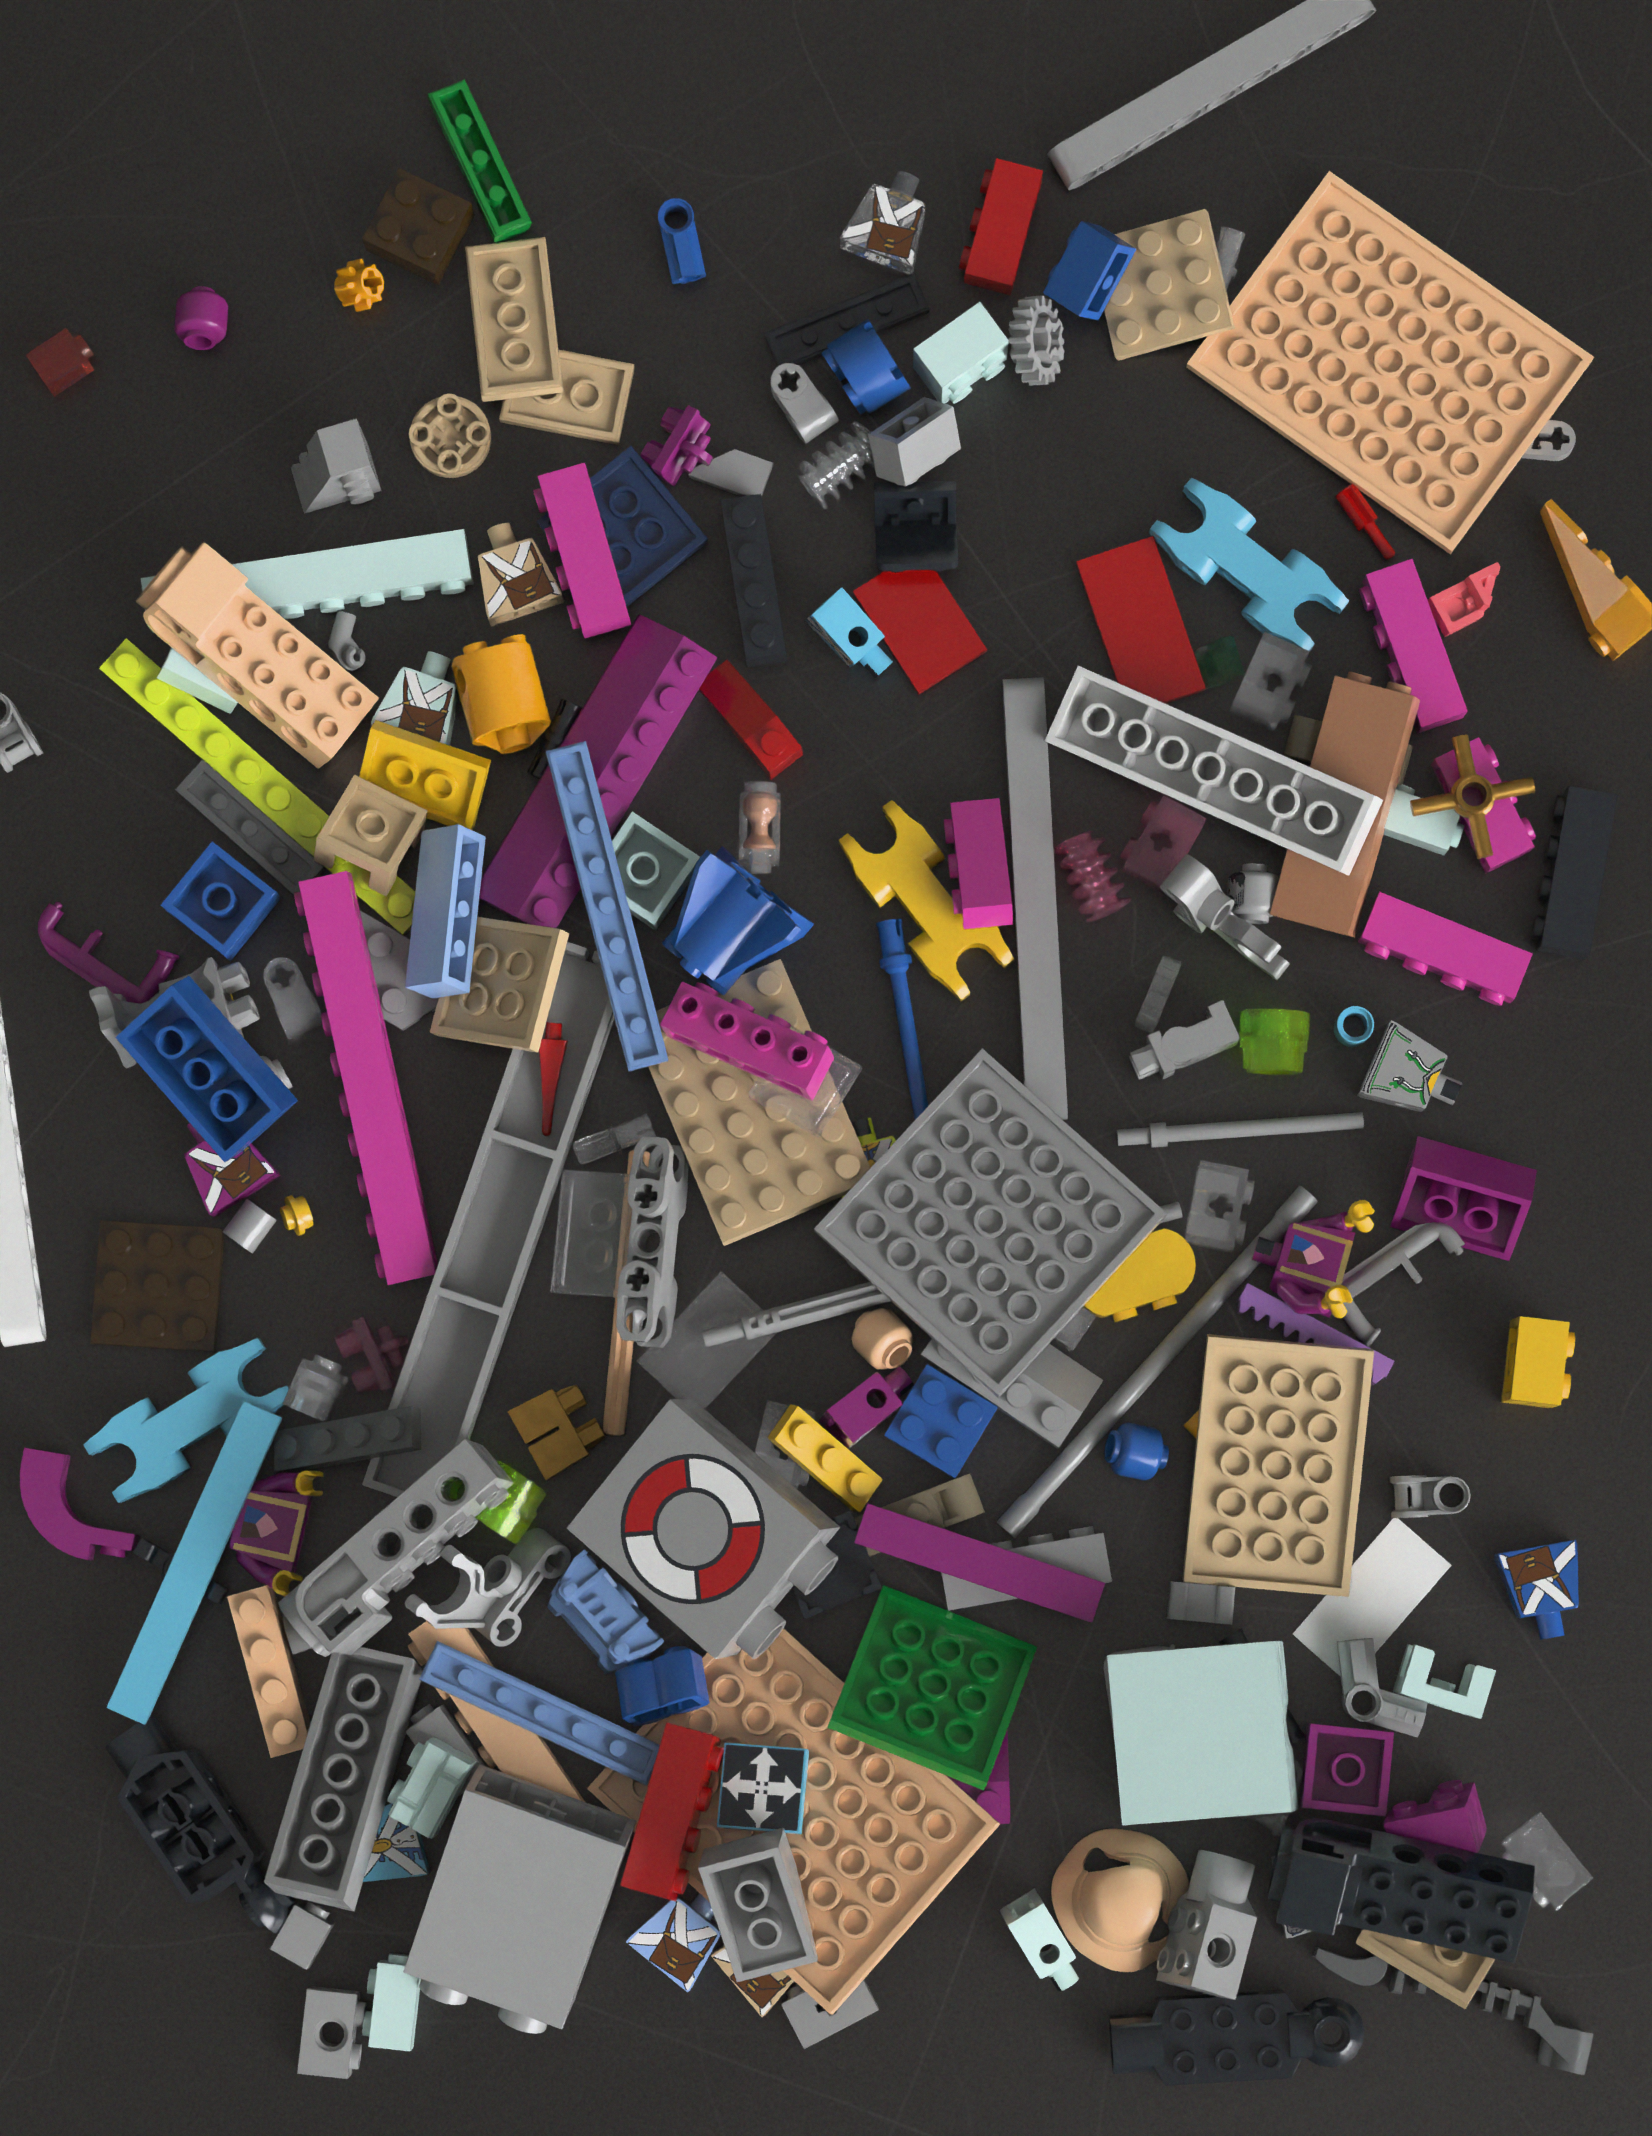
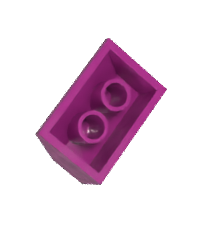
(1468, 1191)

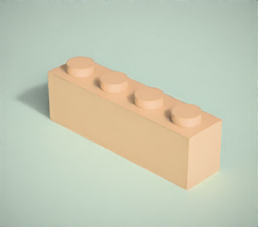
(270, 1669)

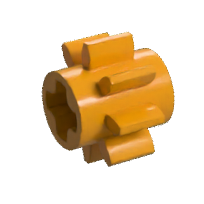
(359, 285)

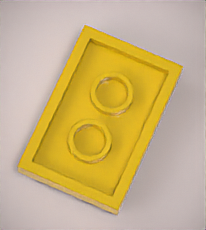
(426, 773)

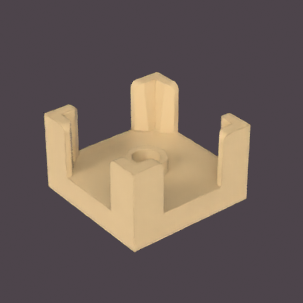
(371, 832)

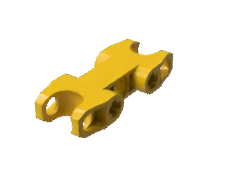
(907, 875)

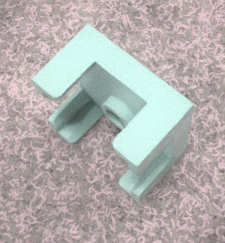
(1471, 1693)

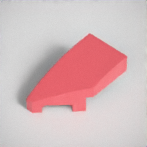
(1464, 601)

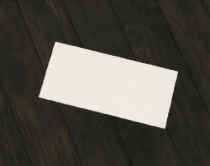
(1383, 1591)

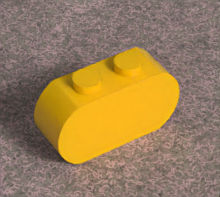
(1151, 1274)

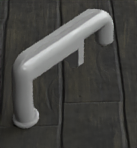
(1387, 1260)

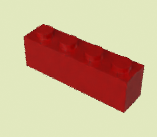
(672, 1812)

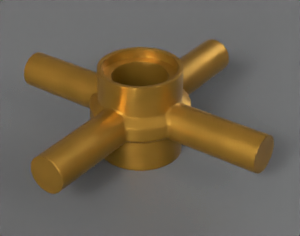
(1455, 801)

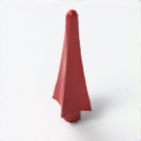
(551, 1059)

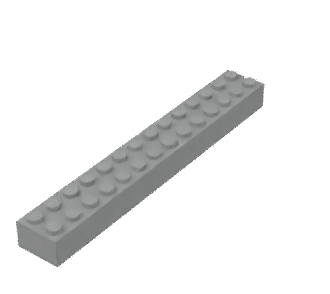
(496, 1230)

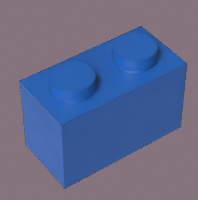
(1089, 270)

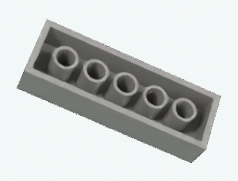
(344, 1777)

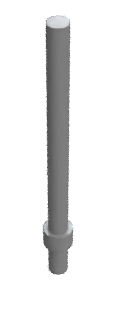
(1159, 1134)

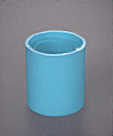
(1361, 1013)

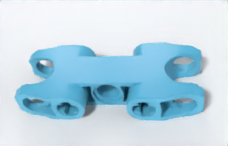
(1226, 549)
(163, 1435)

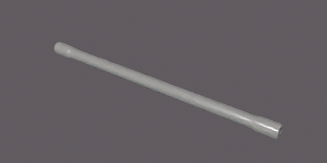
(1029, 1503)

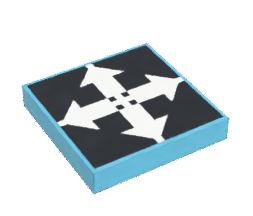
(762, 1788)

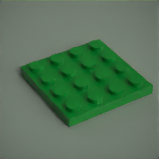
(932, 1687)

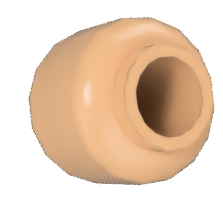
(882, 1339)

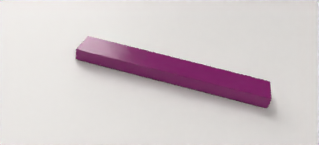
(979, 1563)

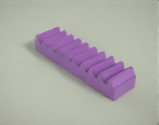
(1303, 1325)

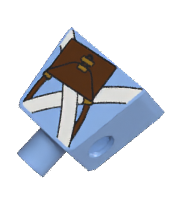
(678, 1939)

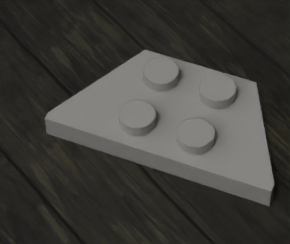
(389, 962)

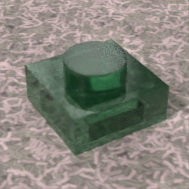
(1219, 662)

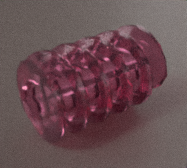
(1091, 876)

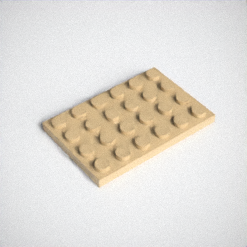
(743, 1155)
(1278, 1465)

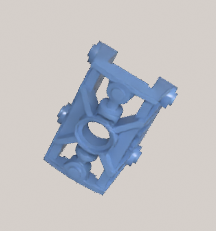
(602, 1614)

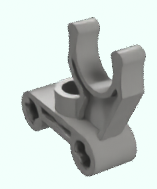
(1205, 905)
(495, 1595)

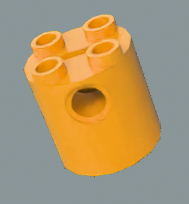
(501, 694)

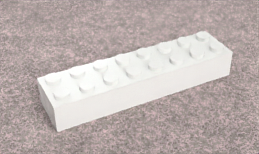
(1214, 770)

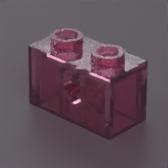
(1165, 818)

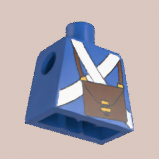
(1541, 1583)

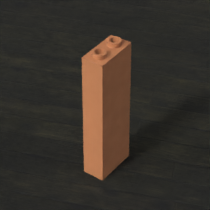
(1364, 746)

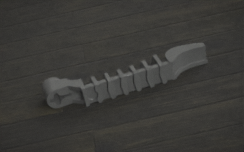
(1559, 2046)

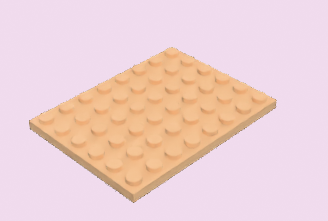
(1390, 362)
(874, 1825)

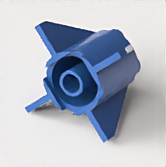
(730, 922)

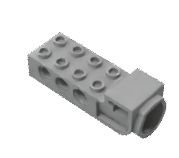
(366, 1565)

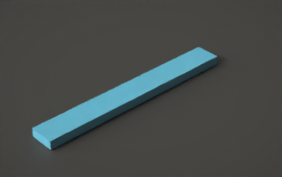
(194, 1562)

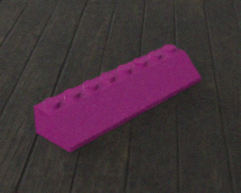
(625, 732)

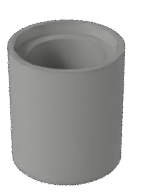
(249, 1226)

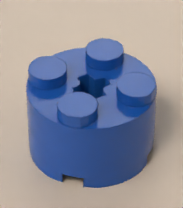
(868, 367)

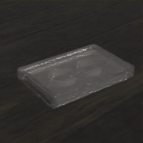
(591, 1233)
(686, 1364)

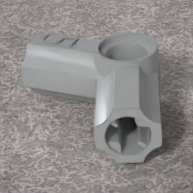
(1388, 1709)

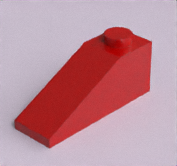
(750, 719)

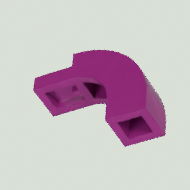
(46, 1503)

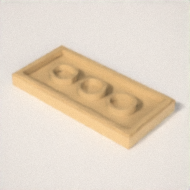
(513, 319)

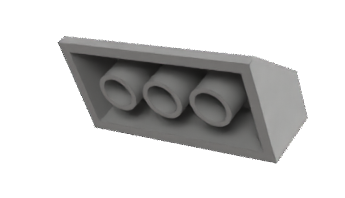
(1044, 1396)

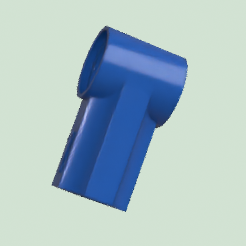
(681, 244)

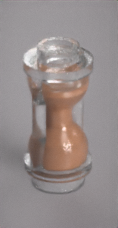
(759, 806)

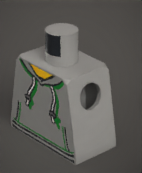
(1407, 1072)

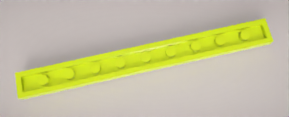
(245, 772)

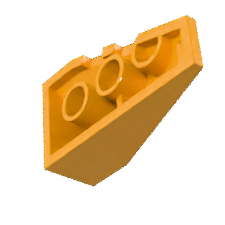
(1610, 607)

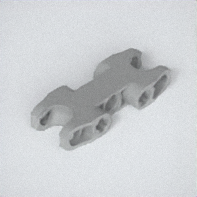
(657, 1206)

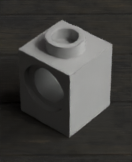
(303, 1934)

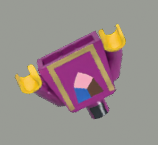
(1314, 1260)
(273, 1528)

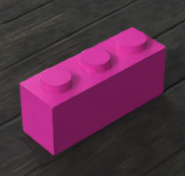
(1507, 832)
(979, 863)

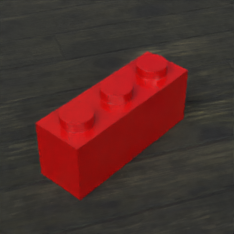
(1001, 226)

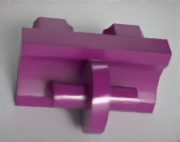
(683, 447)

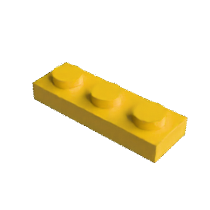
(825, 1458)

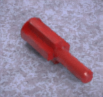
(1363, 517)

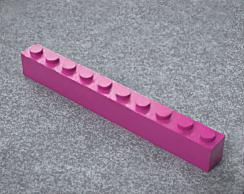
(368, 1077)

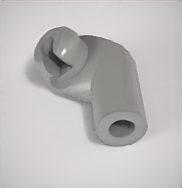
(342, 644)

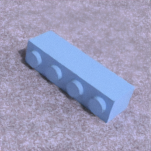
(445, 911)

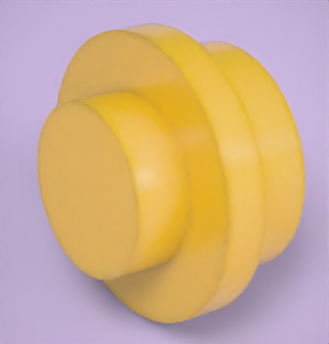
(296, 1214)

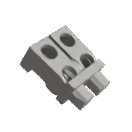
(1185, 1045)

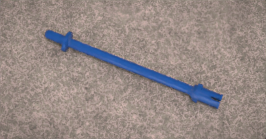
(896, 963)

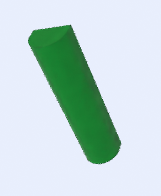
(479, 161)

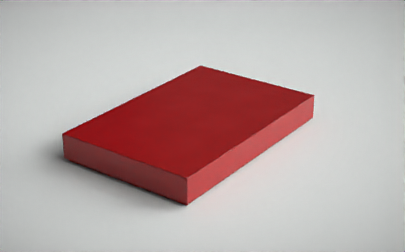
(920, 624)

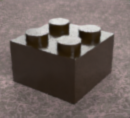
(418, 226)

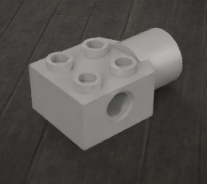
(1210, 1928)

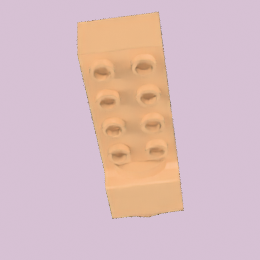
(254, 653)

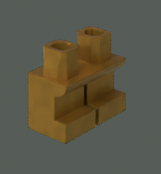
(567, 1444)

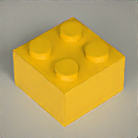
(1537, 1362)

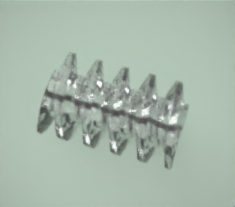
(838, 465)

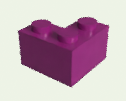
(1449, 1818)

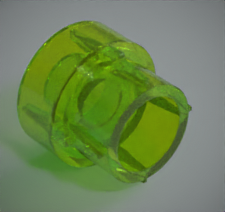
(1273, 1040)
(518, 1510)

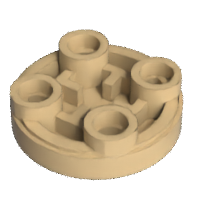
(450, 436)

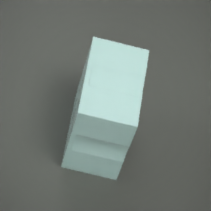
(1202, 1733)

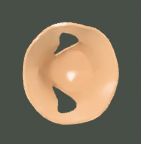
(1115, 1909)

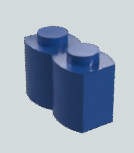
(662, 1686)

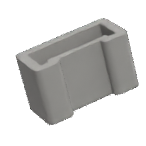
(1200, 1602)

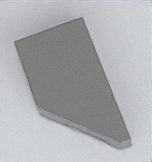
(735, 473)

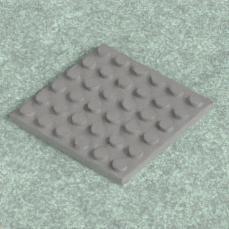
(990, 1222)

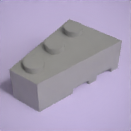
(336, 468)

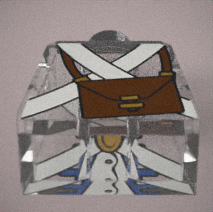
(887, 225)

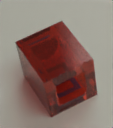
(61, 361)

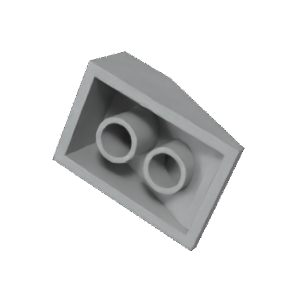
(758, 1904)

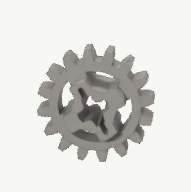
(1036, 340)

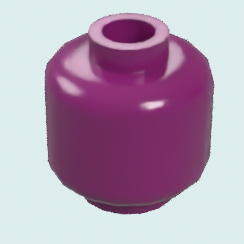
(201, 318)

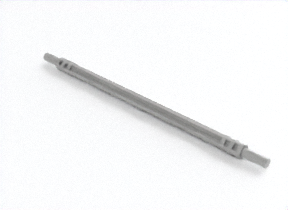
(822, 1307)

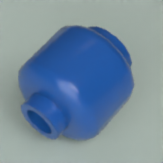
(1136, 1451)

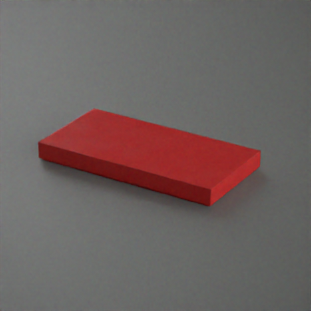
(1140, 621)

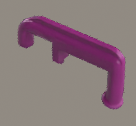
(91, 968)

